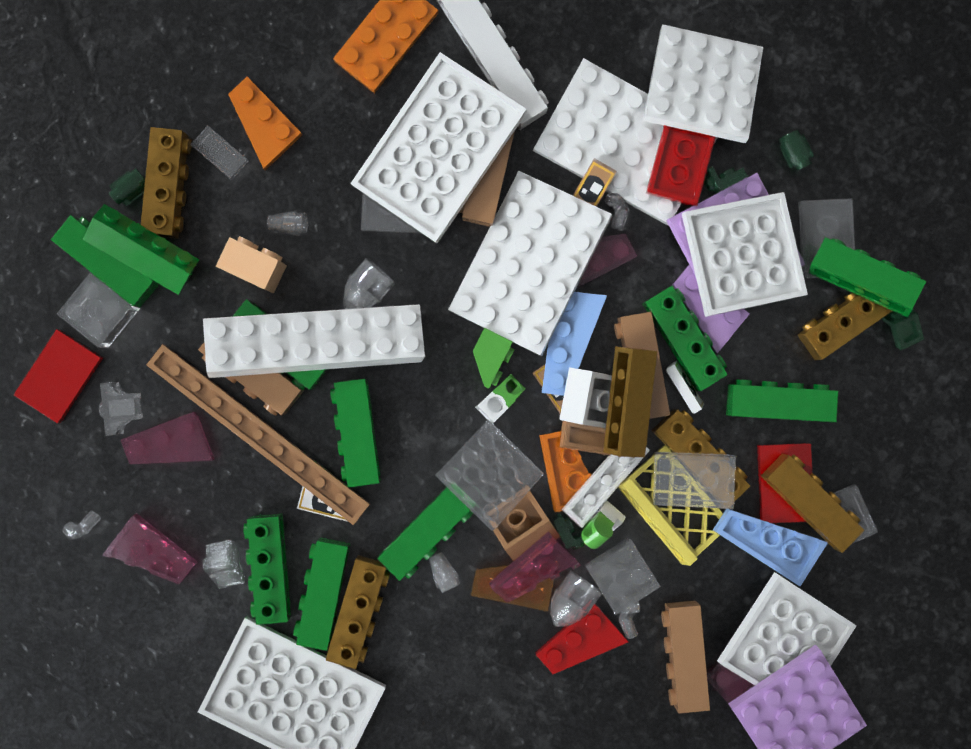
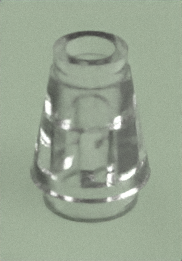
(289, 222)
(443, 573)

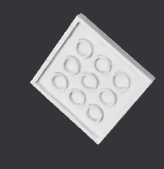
(703, 84)
(744, 254)
(781, 628)

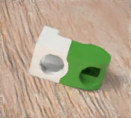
(500, 398)
(602, 525)

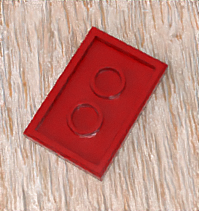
(680, 165)
(58, 376)
(772, 505)

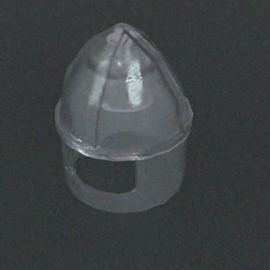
(366, 286)
(573, 600)

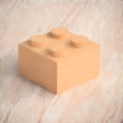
(246, 262)

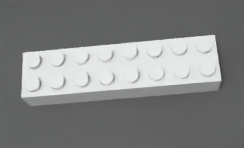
(313, 340)

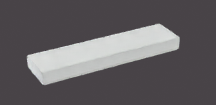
(599, 487)

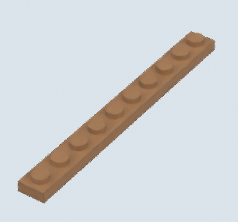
(258, 434)

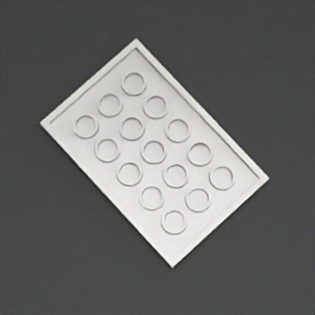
(605, 122)
(439, 147)
(530, 262)
(289, 693)

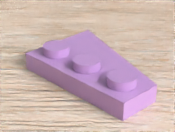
(718, 326)

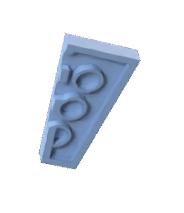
(570, 340)
(776, 546)

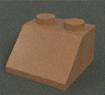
(524, 527)

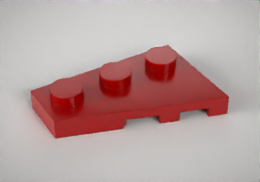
(580, 641)

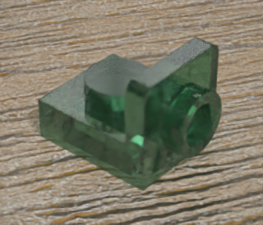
(727, 179)
(905, 329)
(565, 529)

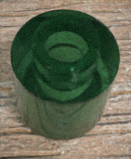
(796, 150)
(127, 187)

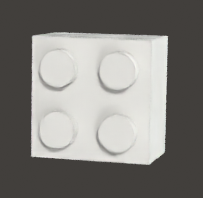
(586, 398)

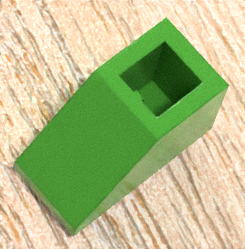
(489, 355)

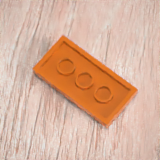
(384, 39)

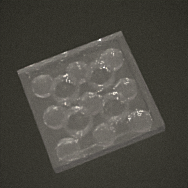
(489, 475)

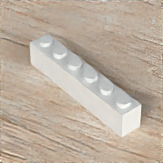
(494, 56)

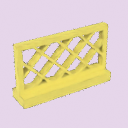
(660, 523)

